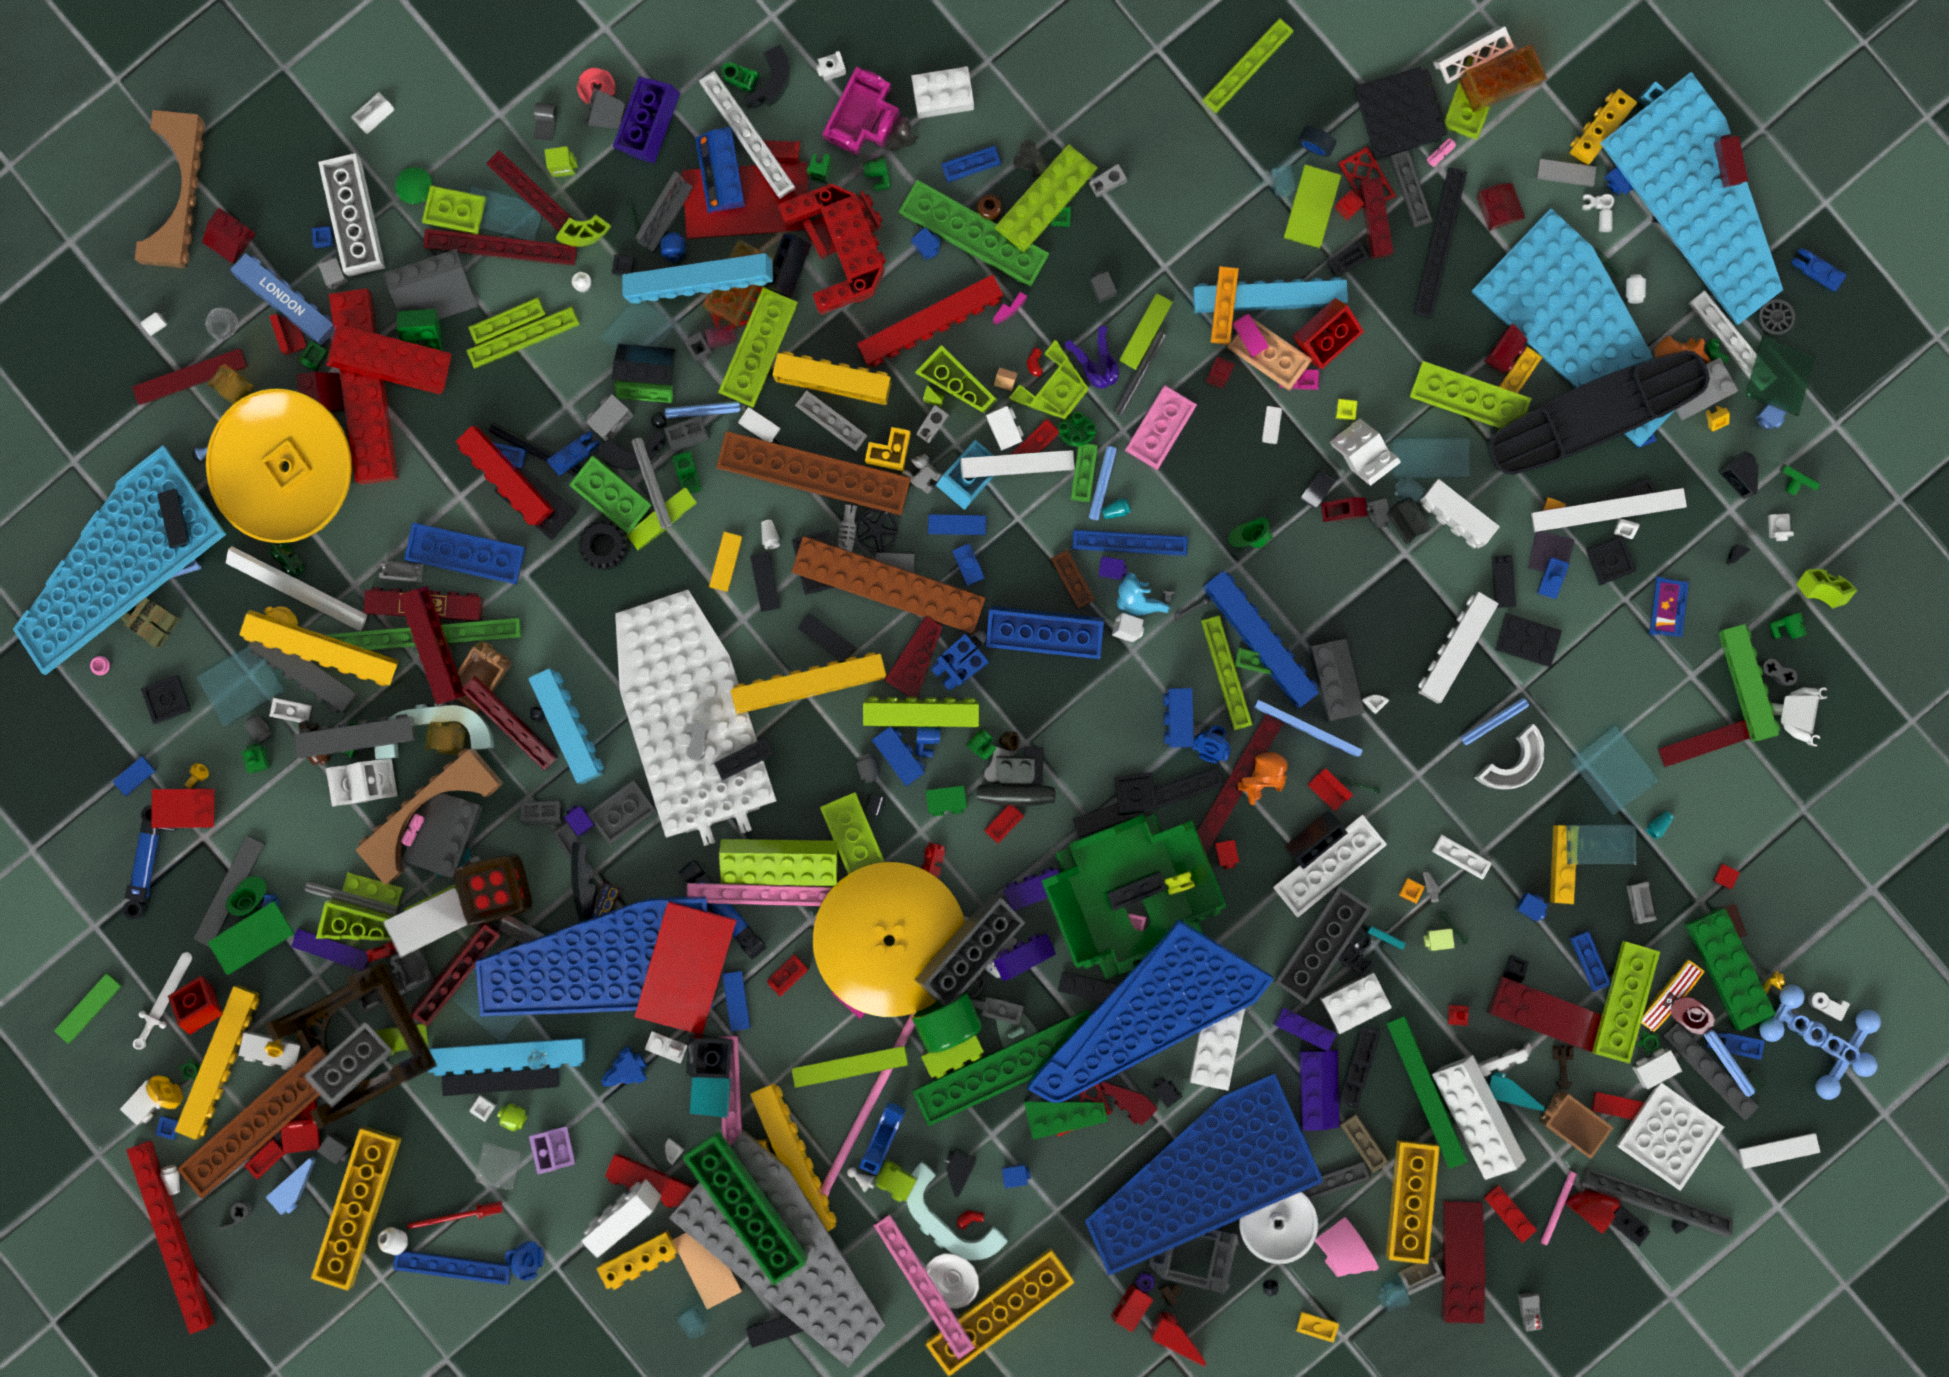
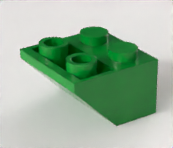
(420, 328)

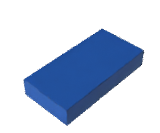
(134, 776)

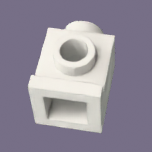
(835, 71)

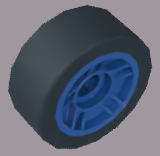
(1317, 141)

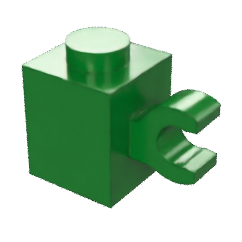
(255, 758)

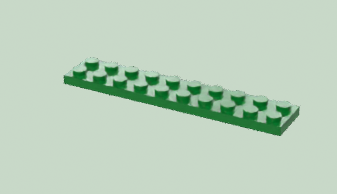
(993, 1072)

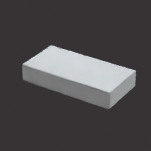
(758, 425)

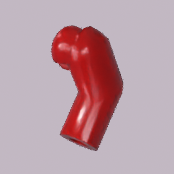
(1032, 362)
(967, 1217)

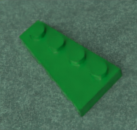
(1055, 1118)

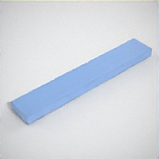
(1307, 728)

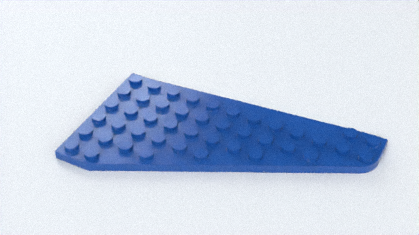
(1165, 999)

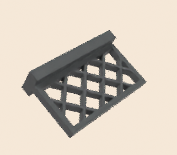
(664, 212)

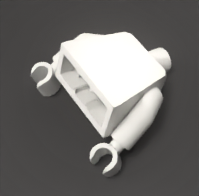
(1800, 713)

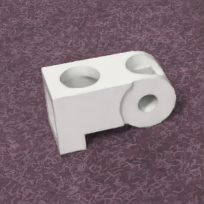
(1823, 1004)

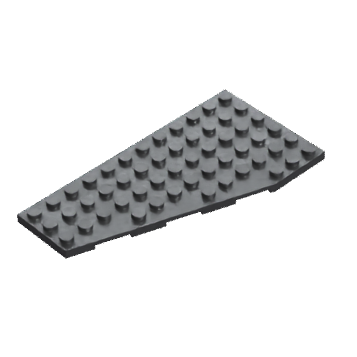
(817, 1297)

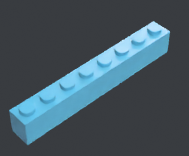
(697, 278)
(1275, 295)
(505, 1055)

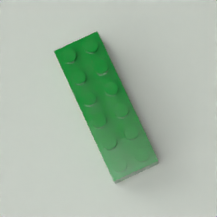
(1729, 969)

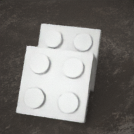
(1365, 451)
(361, 782)

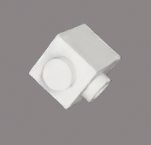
(1128, 627)

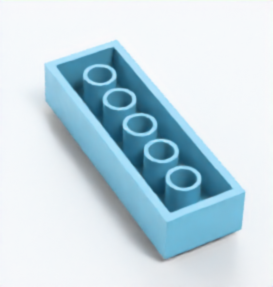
(566, 726)

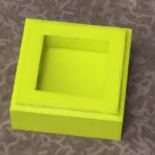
(1346, 409)

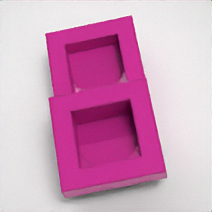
(1006, 312)
(1250, 335)
(1308, 380)

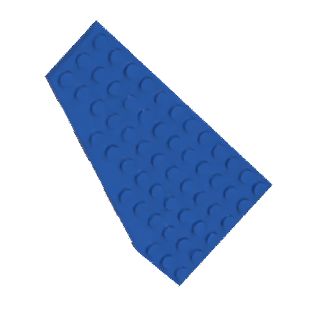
(580, 967)
(1215, 1172)

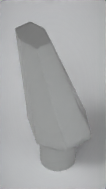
(1432, 887)

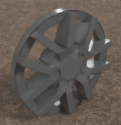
(1776, 317)

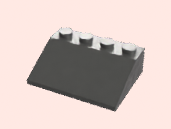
(433, 284)
(444, 834)

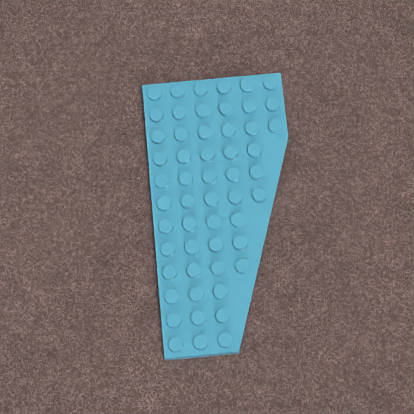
(1675, 171)
(1566, 307)
(116, 561)

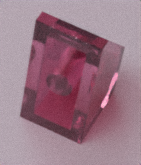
(720, 337)

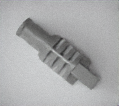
(847, 528)

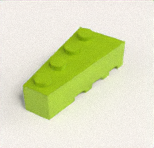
(954, 378)
(352, 922)

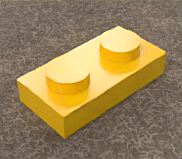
(1317, 1326)

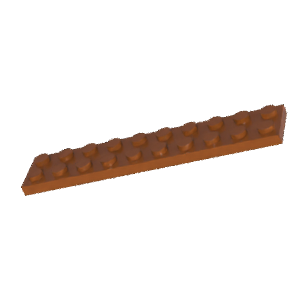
(813, 473)
(888, 584)
(252, 1127)

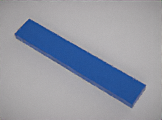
(1130, 542)
(453, 1267)

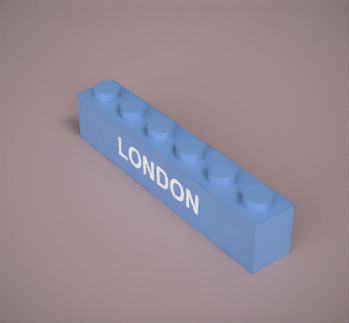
(283, 299)

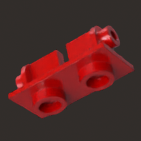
(933, 853)

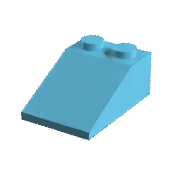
(961, 489)

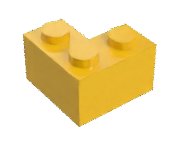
(894, 454)

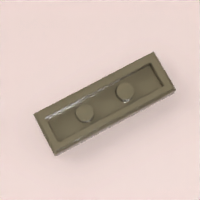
(1364, 1143)

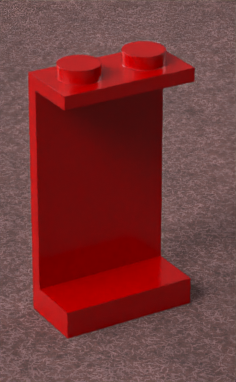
(820, 235)

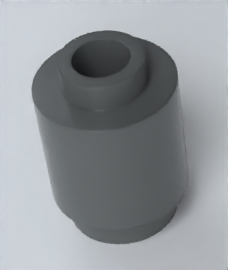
(258, 728)
(867, 768)

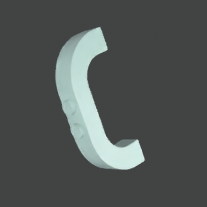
(478, 728)
(943, 1234)

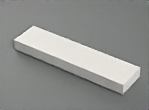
(1779, 1150)

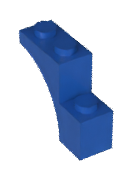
(882, 1138)

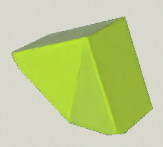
(933, 397)

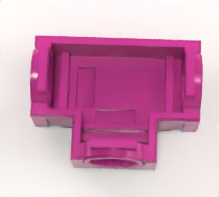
(861, 113)

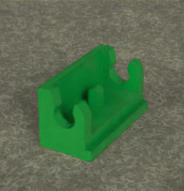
(820, 171)

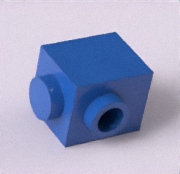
(1617, 182)
(926, 244)
(1532, 906)
(1015, 1175)

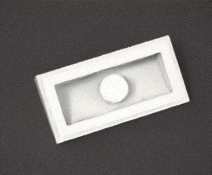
(372, 113)

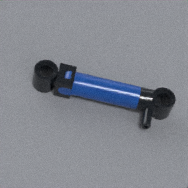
(139, 889)
(742, 933)

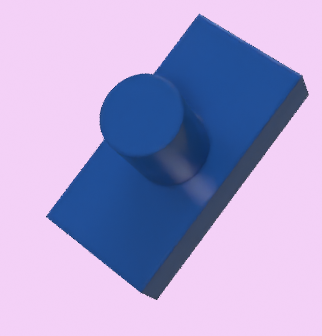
(968, 564)
(1553, 577)

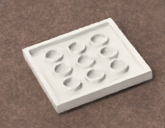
(1669, 1136)

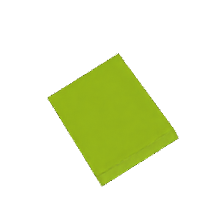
(454, 210)

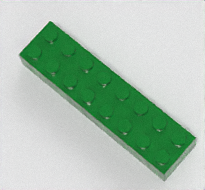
(745, 1207)

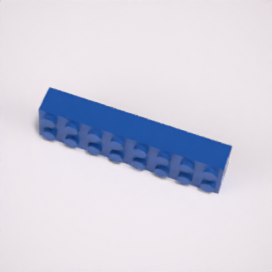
(1260, 639)

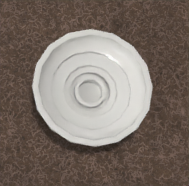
(954, 1279)

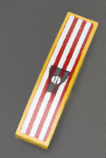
(1676, 988)

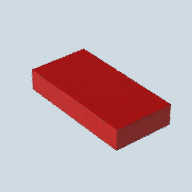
(1004, 823)
(265, 1158)

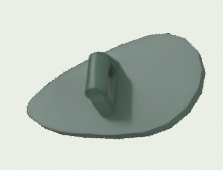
(1011, 1033)

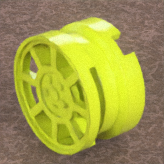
(1179, 883)

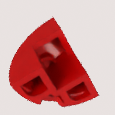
(1594, 1208)

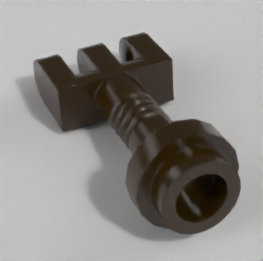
(1563, 1057)

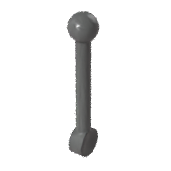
(1178, 616)

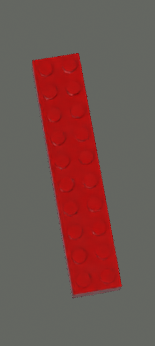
(365, 397)

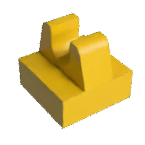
(1718, 419)

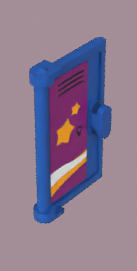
(1666, 606)

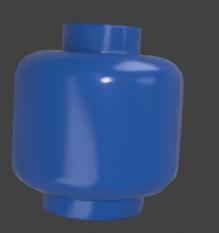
(673, 247)

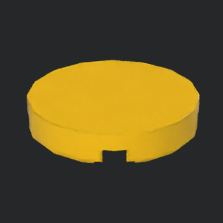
(164, 1092)

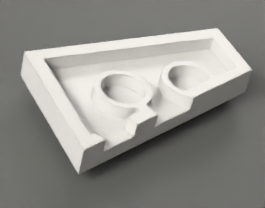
(1509, 1057)

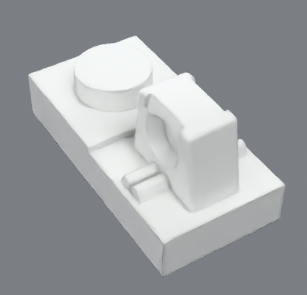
(666, 1047)

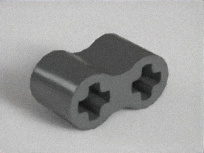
(1777, 672)

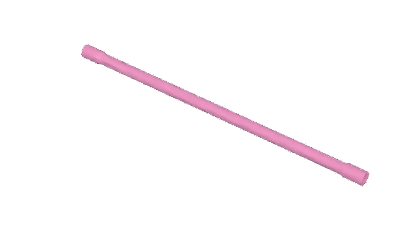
(863, 1114)

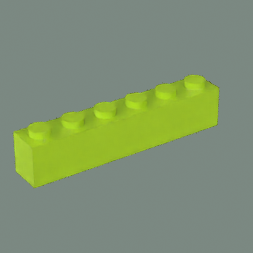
(921, 712)

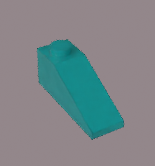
(1508, 1091)

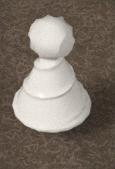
(864, 1181)

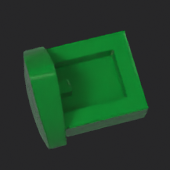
(313, 356)

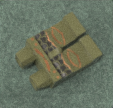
(142, 621)

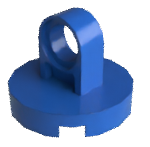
(1212, 746)
(526, 1260)

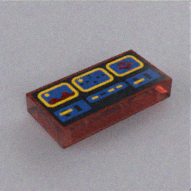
(605, 899)

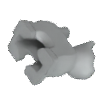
(925, 475)

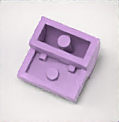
(551, 1150)

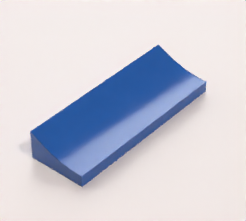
(1045, 632)

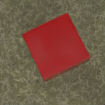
(1726, 876)

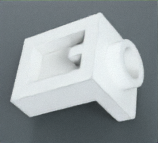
(1779, 527)

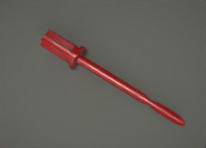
(480, 1211)

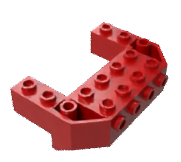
(851, 239)

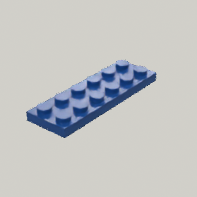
(464, 553)

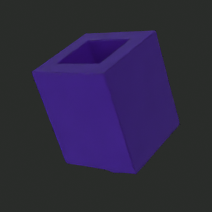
(1112, 568)
(579, 820)

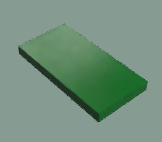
(251, 938)

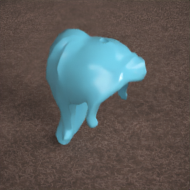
(1133, 601)

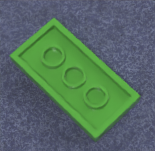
(611, 494)

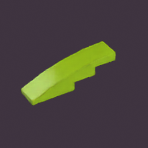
(1146, 331)
(650, 526)

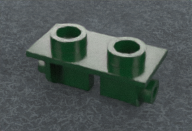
(289, 565)

